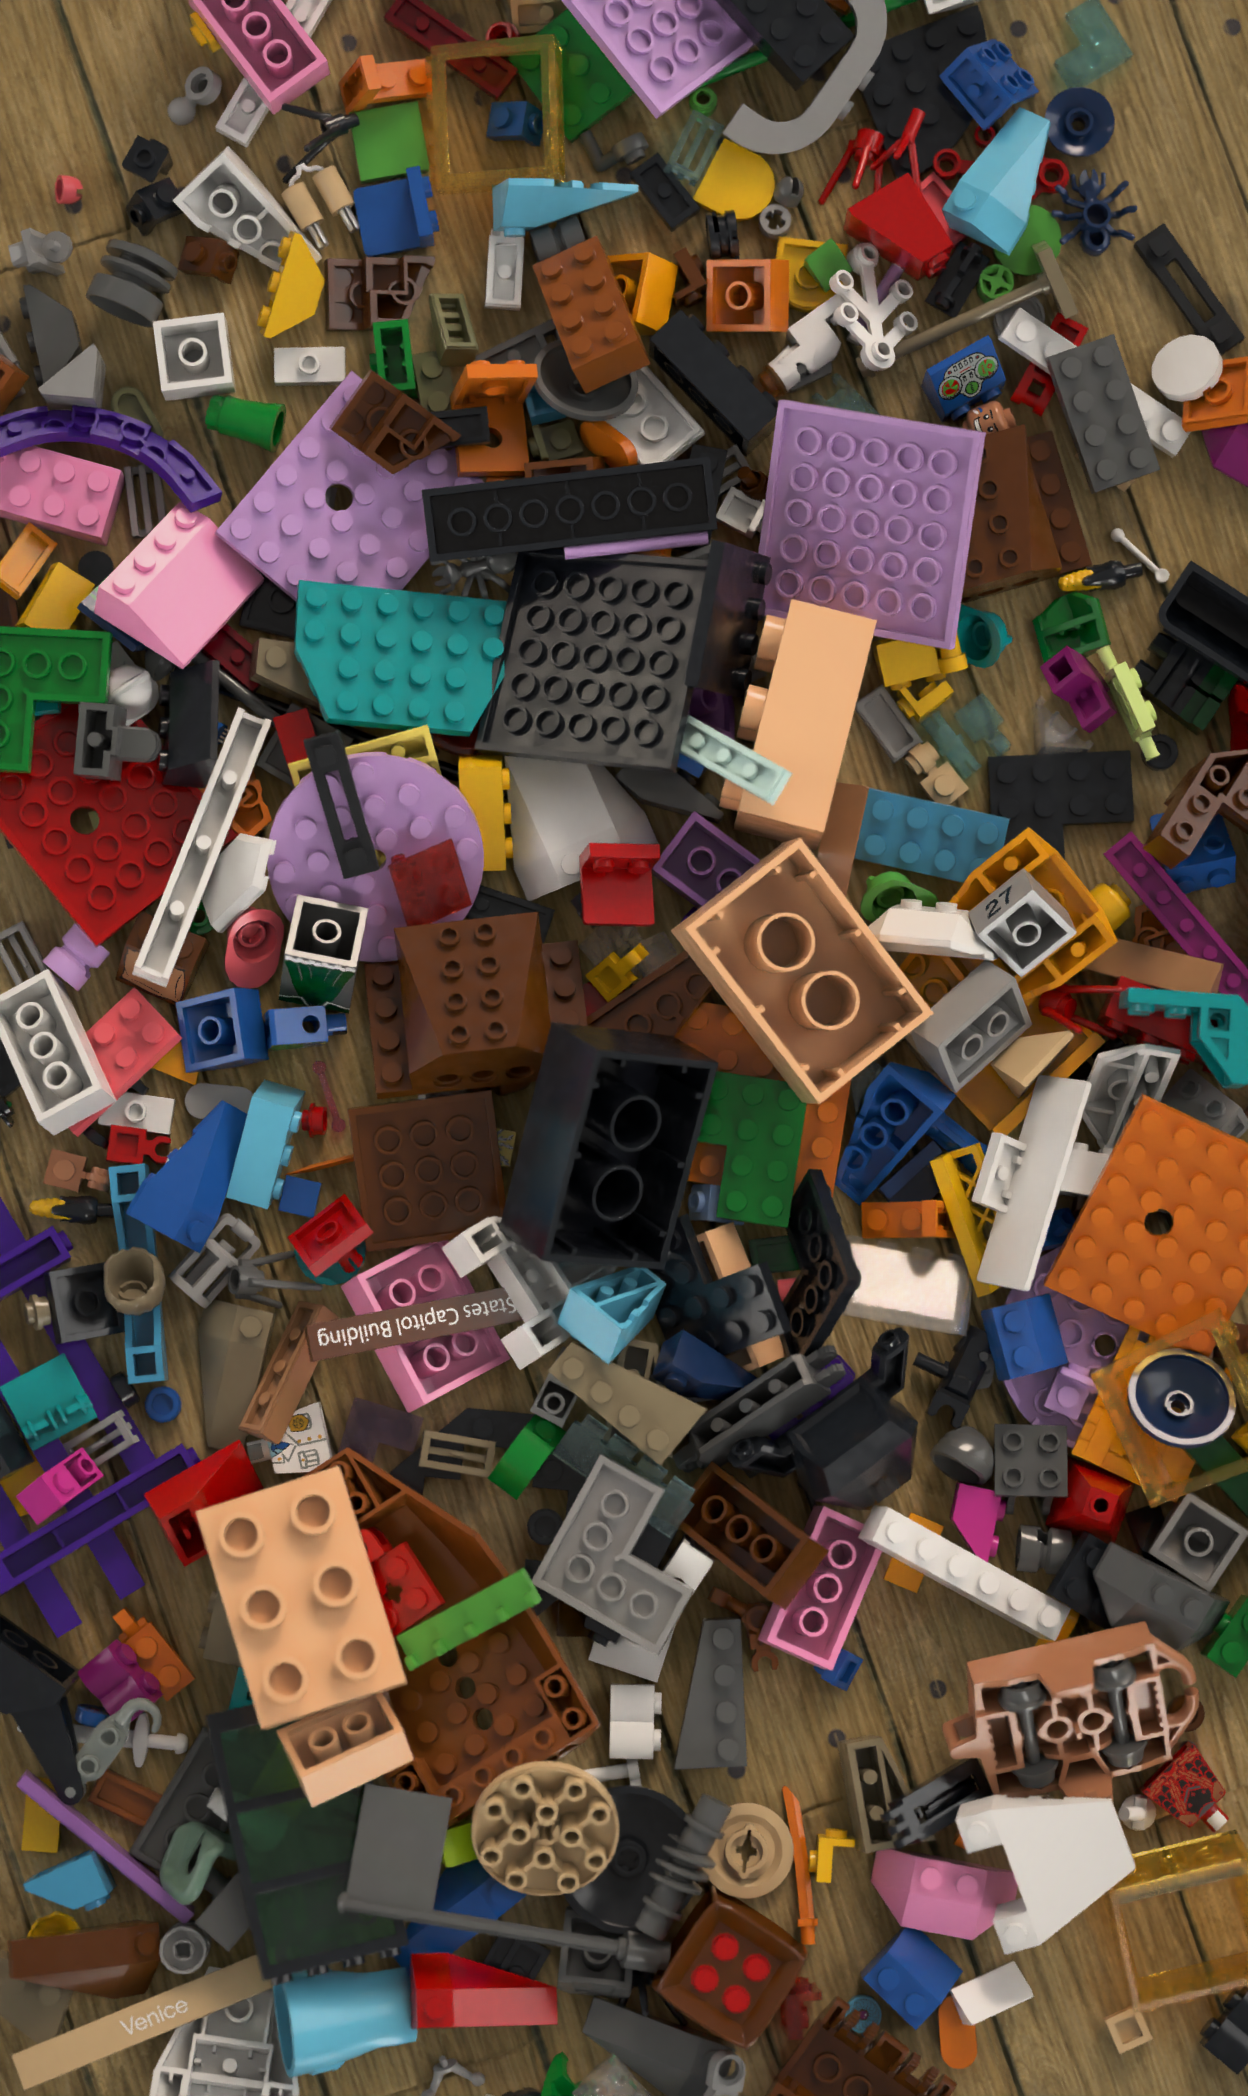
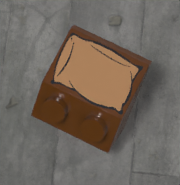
(183, 972)

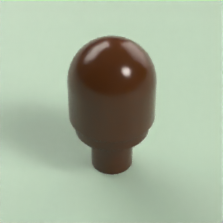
(753, 483)

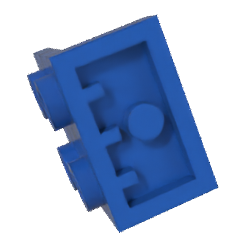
(988, 81)

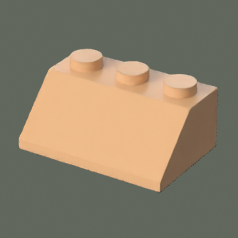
(344, 1747)

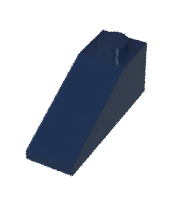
(698, 1370)

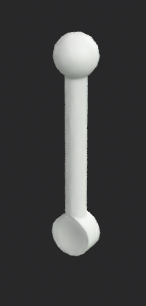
(1161, 575)

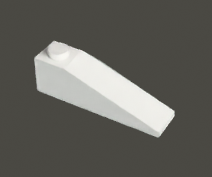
(238, 209)

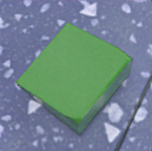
(825, 263)

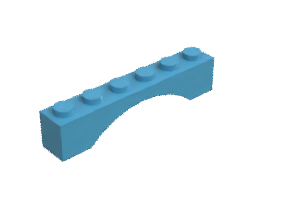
(145, 1333)

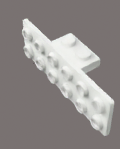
(1024, 1180)

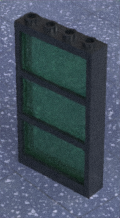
(291, 1856)

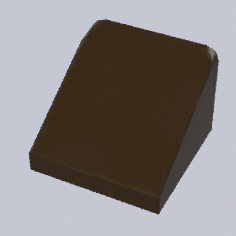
(570, 1621)

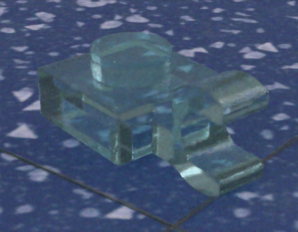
(981, 721)

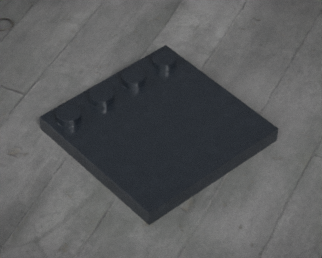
(728, 620)

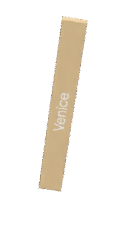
(139, 2022)

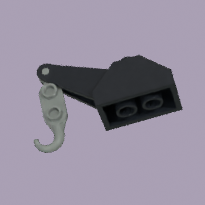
(35, 1693)

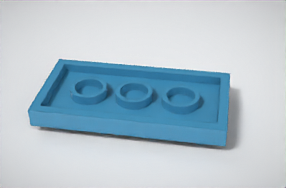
(927, 835)

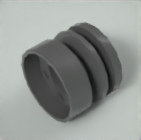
(133, 279)

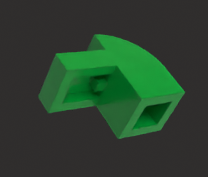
(526, 1455)

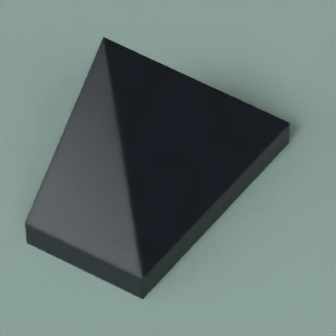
(1144, 1526)

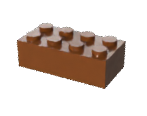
(591, 314)

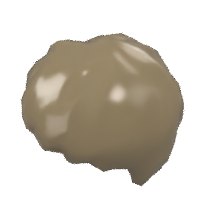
(133, 1281)

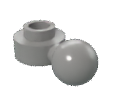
(201, 88)

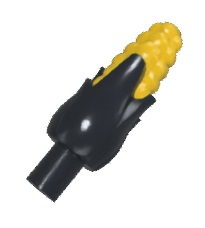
(1100, 577)
(72, 1209)

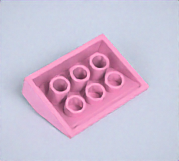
(177, 587)
(430, 1366)

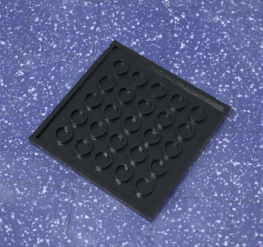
(595, 660)

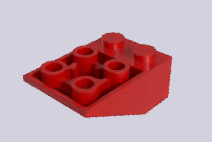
(206, 1484)

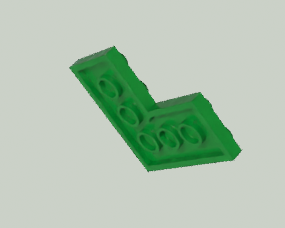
(47, 669)
(763, 1135)

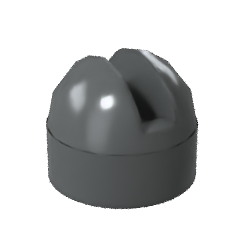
(789, 192)

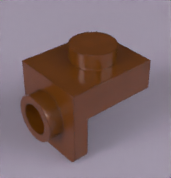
(209, 258)
(691, 272)

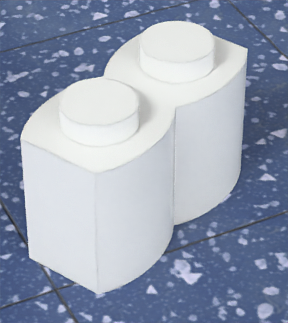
(633, 1721)

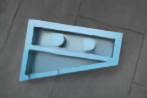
(266, 1144)
(611, 1310)

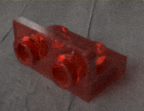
(792, 2010)

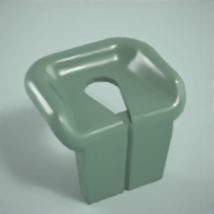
(184, 1842)

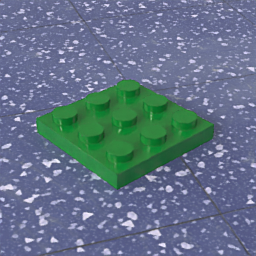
(589, 79)

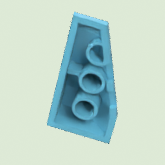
(536, 202)

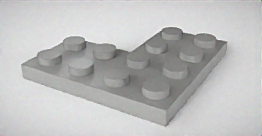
(593, 1560)

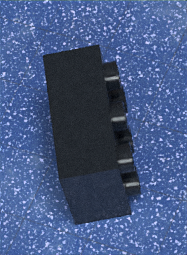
(607, 1146)

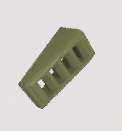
(452, 350)

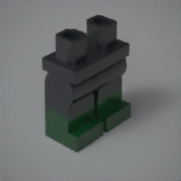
(1184, 683)

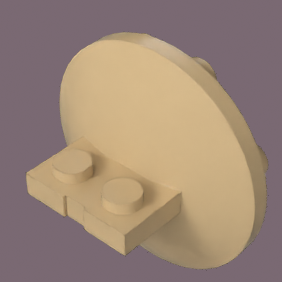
(545, 1828)

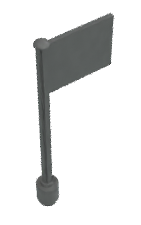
(399, 1868)

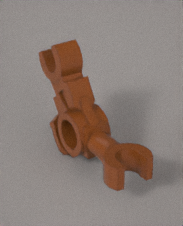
(753, 1618)

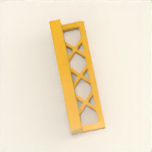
(961, 1209)

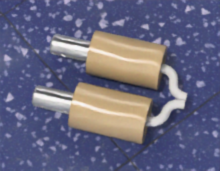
(305, 209)

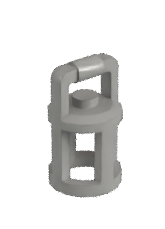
(213, 1262)

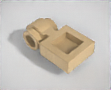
(941, 783)

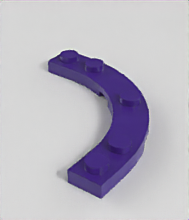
(117, 432)

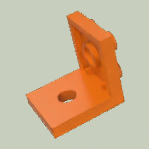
(503, 392)

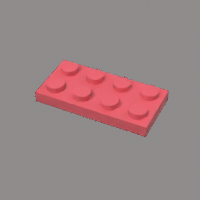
(128, 1045)

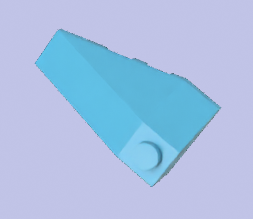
(998, 188)

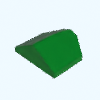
(1072, 622)

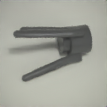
(247, 1280)

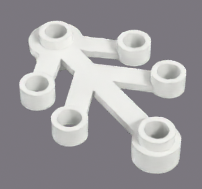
(877, 349)

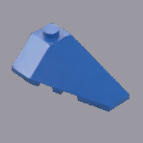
(460, 1890)

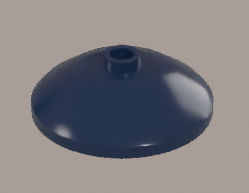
(1186, 1382)

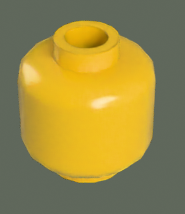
(1113, 902)

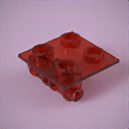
(429, 884)

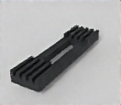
(1160, 249)
(327, 755)

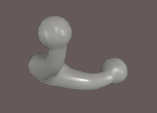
(451, 2065)

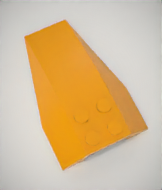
(938, 975)

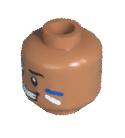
(989, 418)

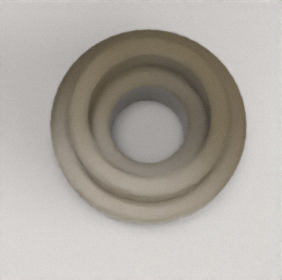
(37, 1312)

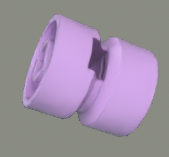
(75, 957)

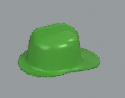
(888, 890)

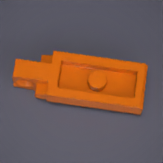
(154, 1653)

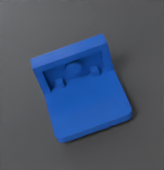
(396, 215)
(1210, 862)

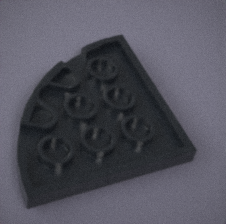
(909, 79)

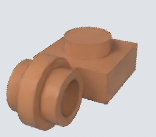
(68, 1171)

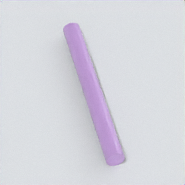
(637, 545)

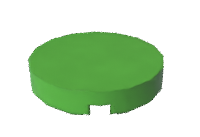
(1039, 228)

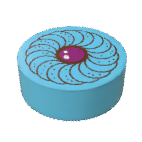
(869, 2011)

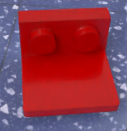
(618, 884)

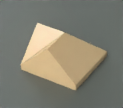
(1028, 1058)

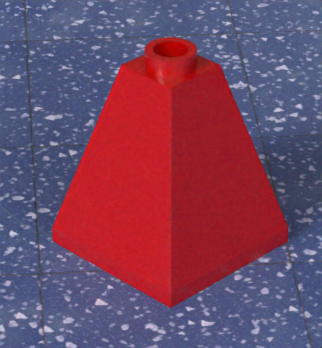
(1085, 1486)

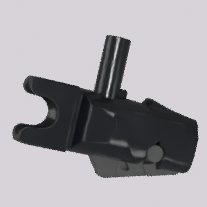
(966, 1372)

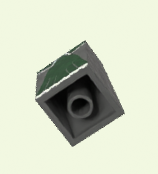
(322, 953)

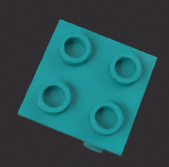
(48, 1402)

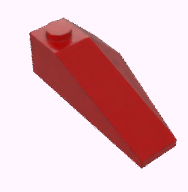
(466, 1993)

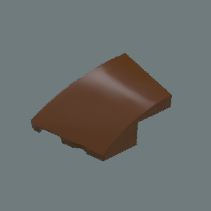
(372, 290)
(390, 425)

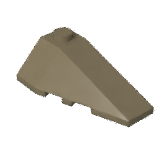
(232, 1362)

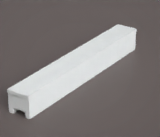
(201, 848)

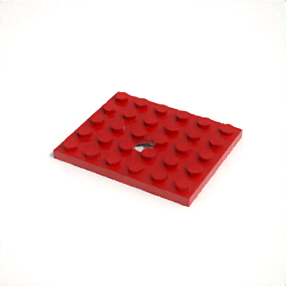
(126, 860)

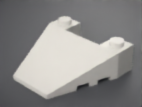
(532, 1284)
(1059, 1853)

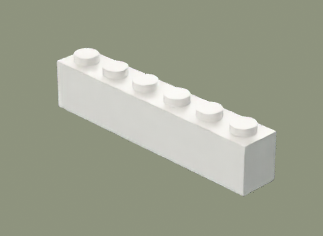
(964, 1573)

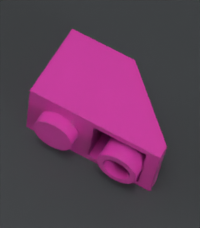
(59, 1486)
(975, 1518)

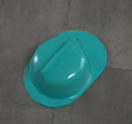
(981, 636)

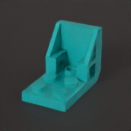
(1220, 1048)

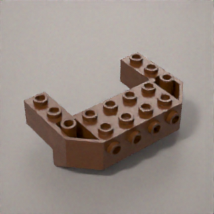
(1207, 789)

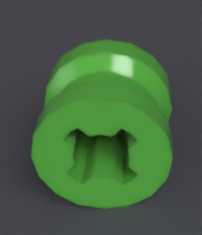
(998, 277)

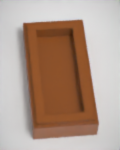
(124, 1797)

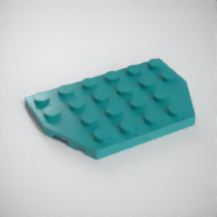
(398, 656)

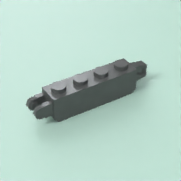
(760, 1407)

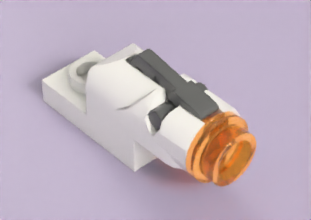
(811, 352)

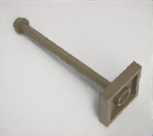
(1048, 281)

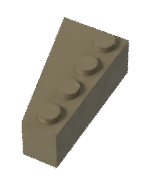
(635, 1406)

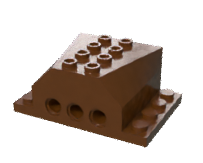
(1022, 517)
(469, 1004)

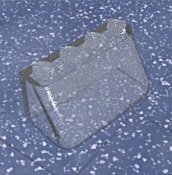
(911, 1288)

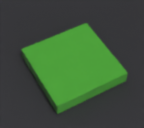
(389, 142)

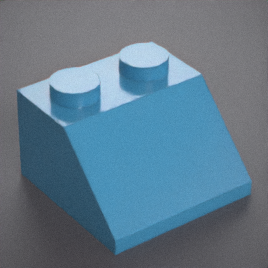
(75, 1882)

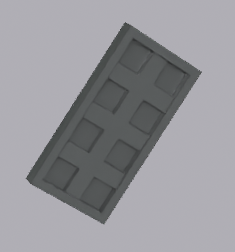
(1102, 413)

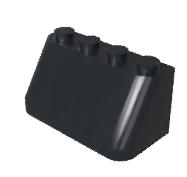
(1208, 619)

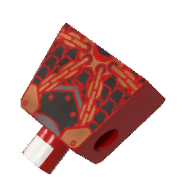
(1187, 1789)

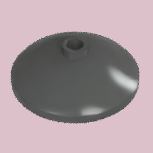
(564, 393)

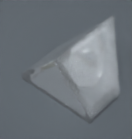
(1054, 734)

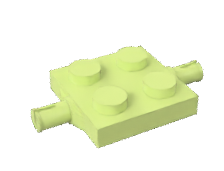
(1136, 713)

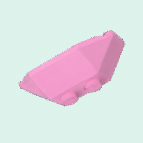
(941, 1892)

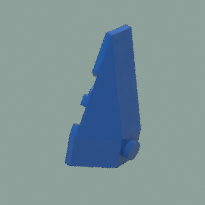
(892, 1119)
(191, 1187)

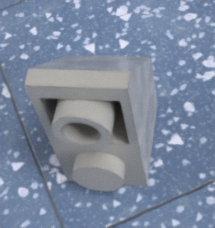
(554, 1400)

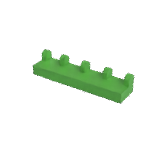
(468, 1618)

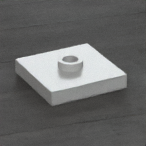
(630, 1657)

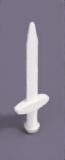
(140, 1739)

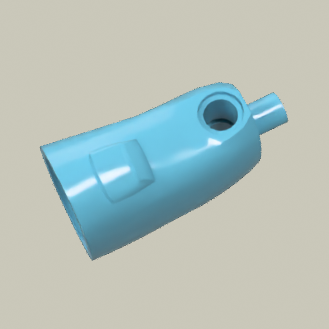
(340, 2017)

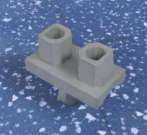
(41, 251)

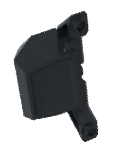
(852, 1445)

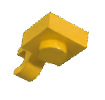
(614, 973)

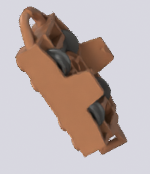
(1066, 1728)

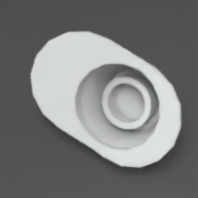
(133, 690)

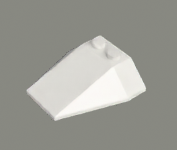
(561, 811)
(226, 2054)

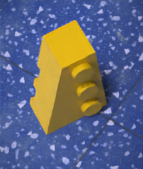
(483, 786)

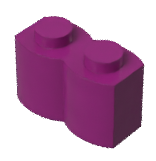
(117, 1678)

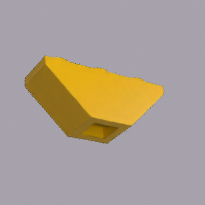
(293, 288)

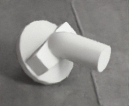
(1137, 1812)

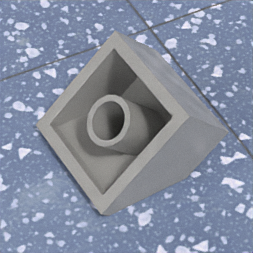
(1198, 1540)

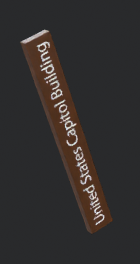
(410, 1324)

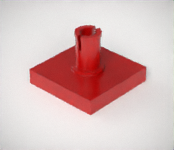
(332, 1237)

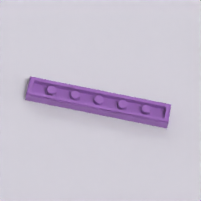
(102, 1844)

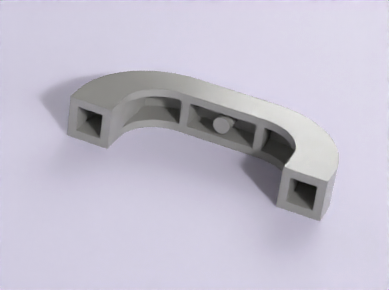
(831, 101)

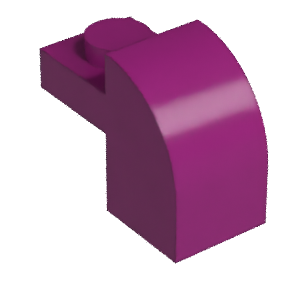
(1081, 685)

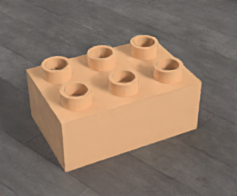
(801, 718)
(802, 972)
(301, 1598)

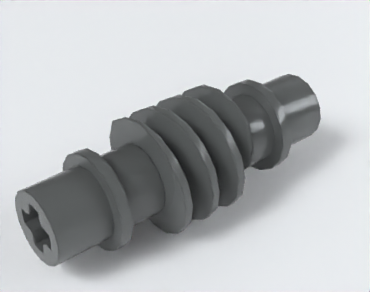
(683, 1867)

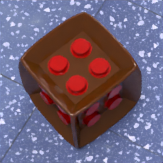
(730, 1968)

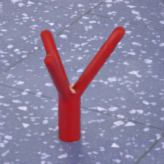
(908, 138)

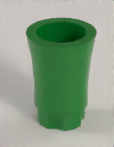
(247, 420)

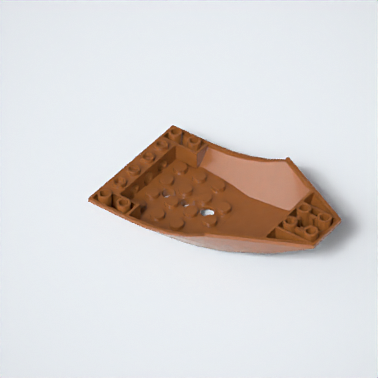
(513, 1665)

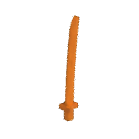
(803, 1880)

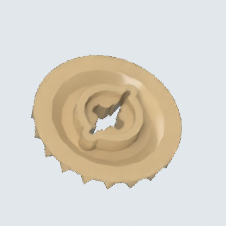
(762, 1870)

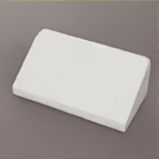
(990, 1993)

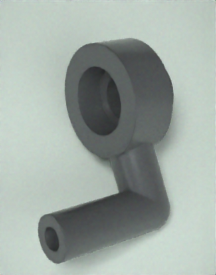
(627, 150)

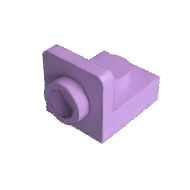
(1069, 1391)

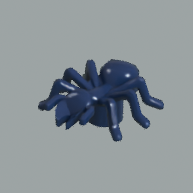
(1096, 214)

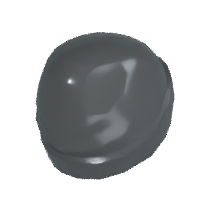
(964, 1456)

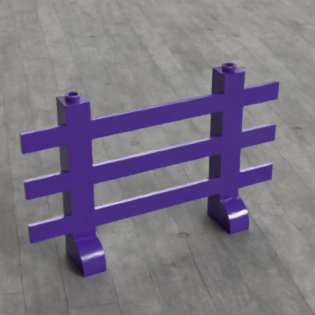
(88, 1517)

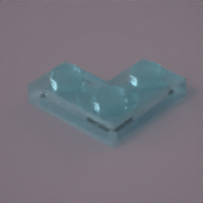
(1100, 48)

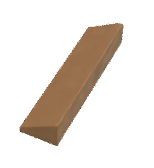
(842, 832)
(1158, 967)
(284, 1377)

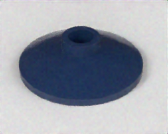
(1084, 106)

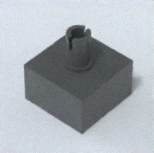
(226, 1915)

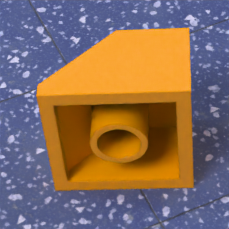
(647, 288)

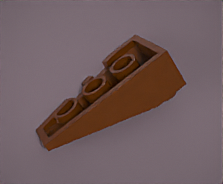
(94, 1960)

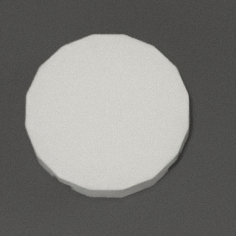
(1187, 367)

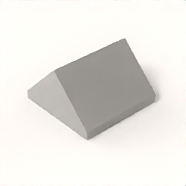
(77, 383)

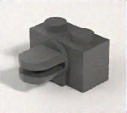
(107, 742)

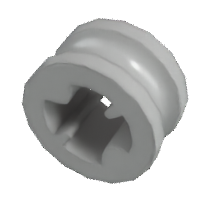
(764, 223)

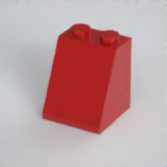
(901, 228)

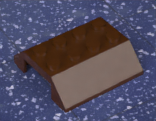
(841, 2063)

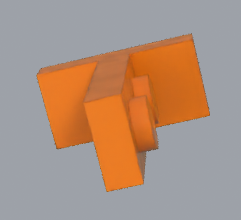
(383, 82)
(906, 1220)

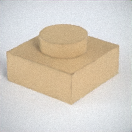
(1127, 2029)

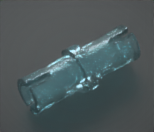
(951, 745)

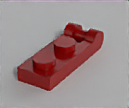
(1071, 331)

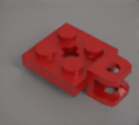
(401, 1568)

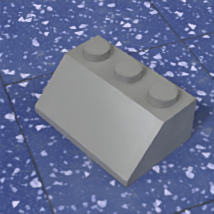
(972, 1025)

